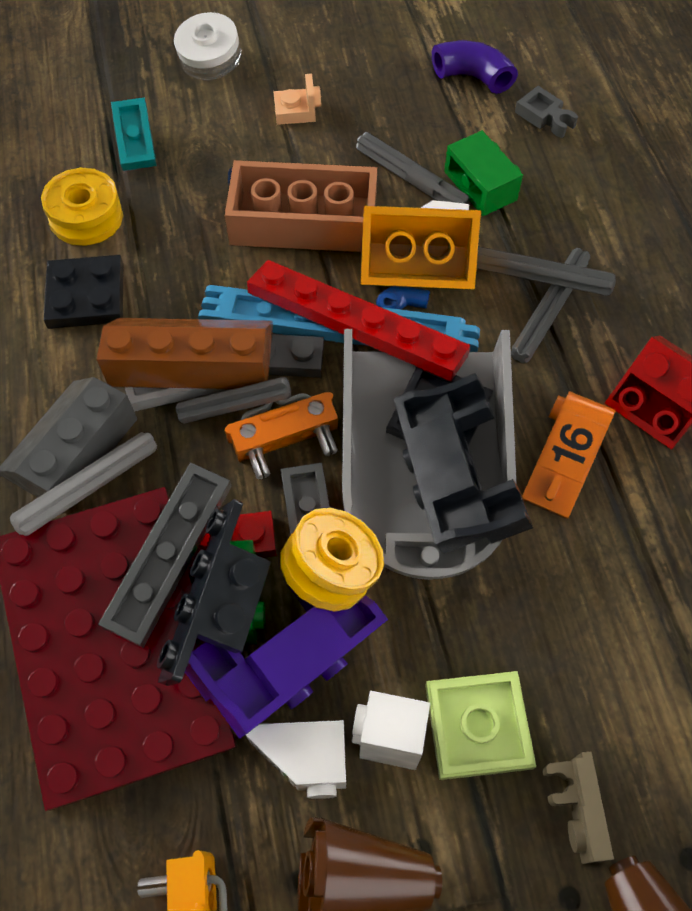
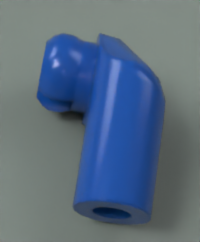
(401, 296)

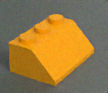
(420, 247)

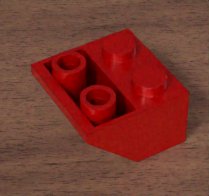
(657, 391)

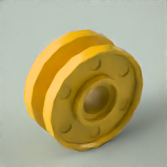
(82, 206)
(331, 559)

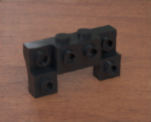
(445, 469)

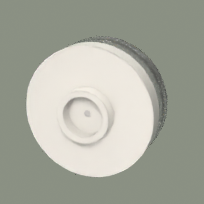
(208, 46)

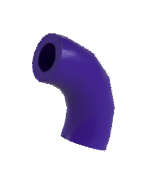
(474, 60)

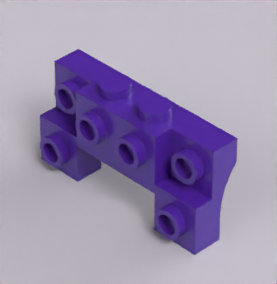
(284, 666)

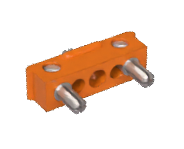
(283, 427)

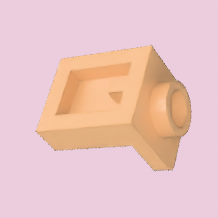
(297, 105)

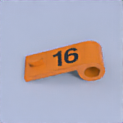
(568, 453)

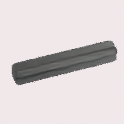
(234, 400)

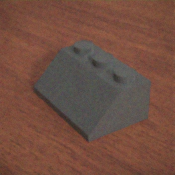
(70, 436)

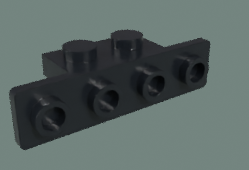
(220, 598)

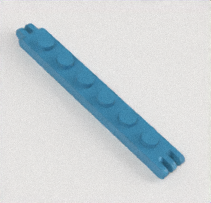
(238, 304)

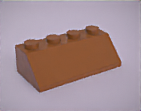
(185, 353)

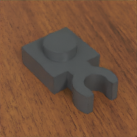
(543, 108)

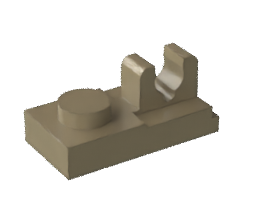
(588, 828)

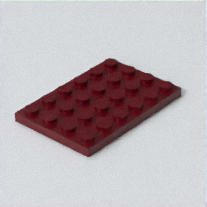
(85, 691)

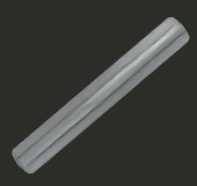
(82, 484)

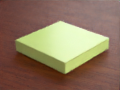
(479, 725)

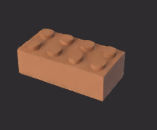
(298, 205)

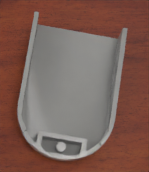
(375, 475)

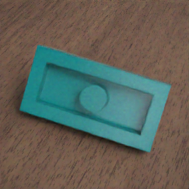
(133, 134)

